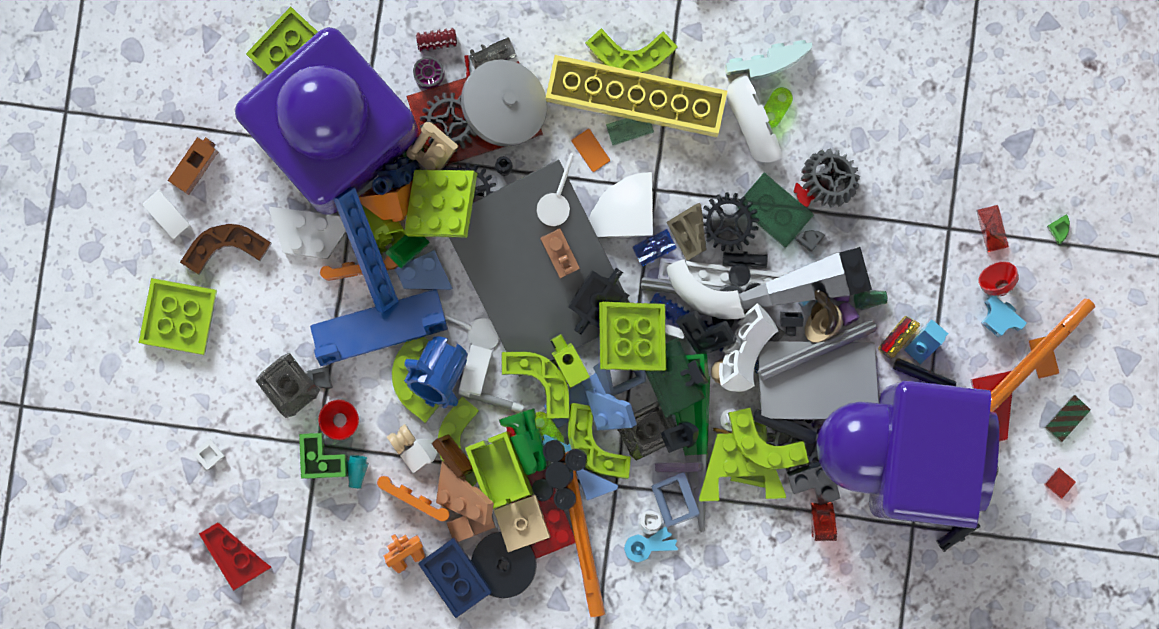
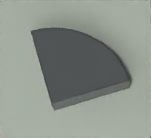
(809, 239)
(321, 377)

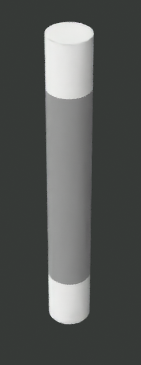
(495, 401)

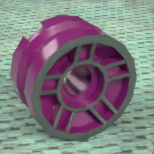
(422, 66)

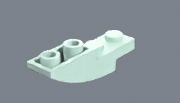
(778, 59)

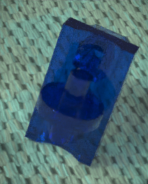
(654, 247)

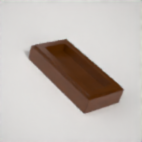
(453, 455)

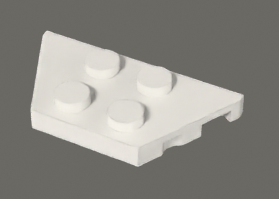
(307, 232)

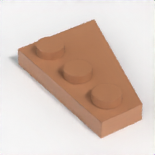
(462, 497)

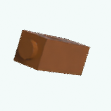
(193, 165)

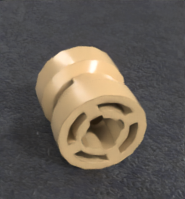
(403, 438)

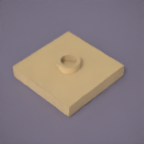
(522, 523)

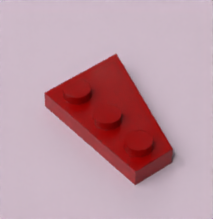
(1003, 411)
(233, 558)

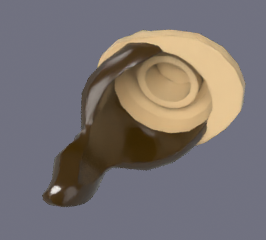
(824, 319)

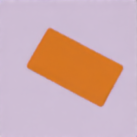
(590, 150)
(1049, 365)

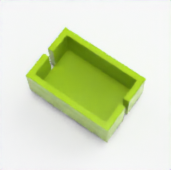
(499, 470)

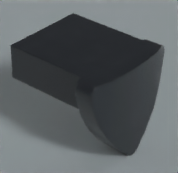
(680, 436)

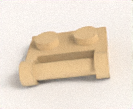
(438, 152)

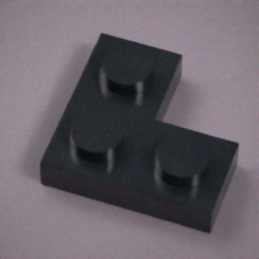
(705, 339)
(813, 477)

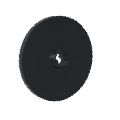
(519, 571)

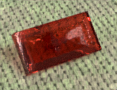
(992, 228)

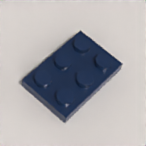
(455, 577)

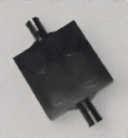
(592, 292)

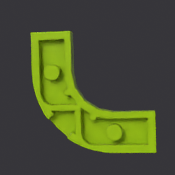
(639, 60)
(410, 350)
(544, 371)
(454, 425)
(581, 437)
(757, 450)

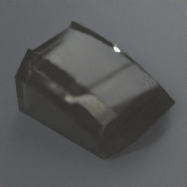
(287, 385)
(646, 435)

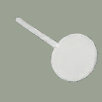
(553, 207)
(480, 332)

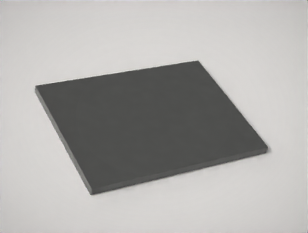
(514, 270)

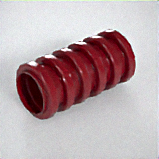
(436, 39)

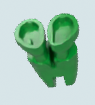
(527, 440)

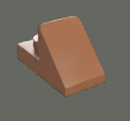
(465, 528)

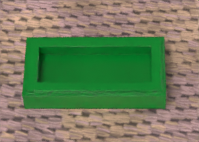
(406, 249)

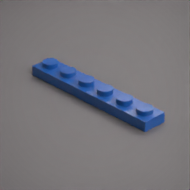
(366, 249)

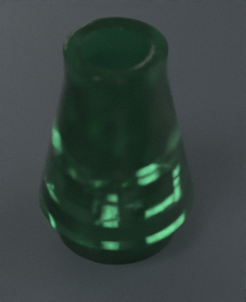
(870, 299)

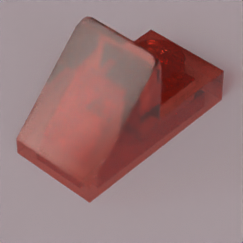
(823, 522)

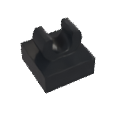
(791, 321)
(697, 374)

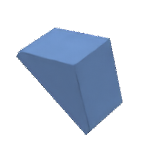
(594, 485)

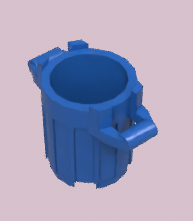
(436, 372)

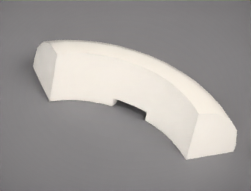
(753, 120)
(701, 298)
(740, 357)

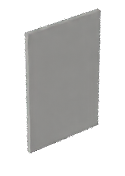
(819, 384)

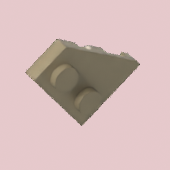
(689, 231)

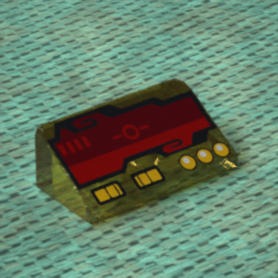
(898, 337)

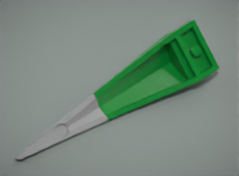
(699, 416)

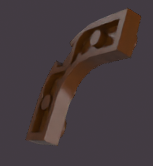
(223, 236)

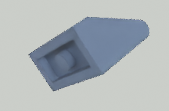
(606, 381)
(687, 495)

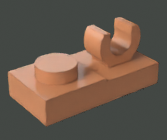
(559, 253)

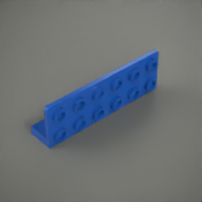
(373, 330)

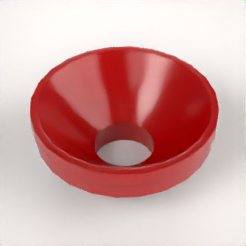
(998, 274)
(327, 416)

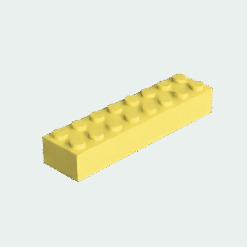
(636, 96)

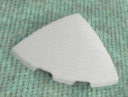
(625, 209)

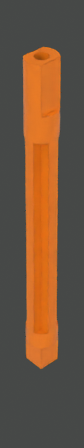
(1040, 353)
(585, 555)

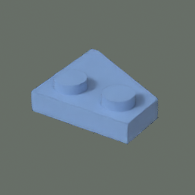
(424, 273)
(610, 412)

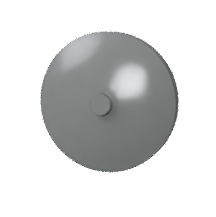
(504, 103)

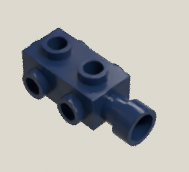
(395, 175)

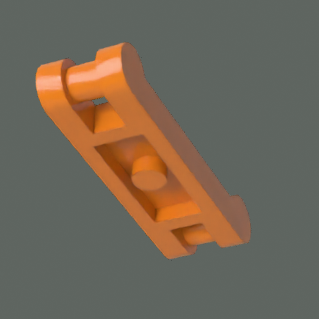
(350, 270)
(421, 503)

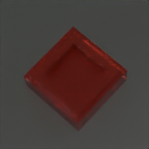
(1059, 483)

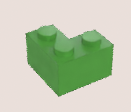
(315, 462)

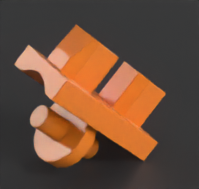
(401, 549)

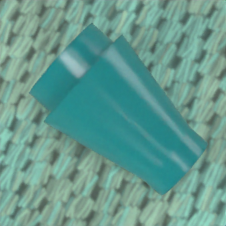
(357, 468)

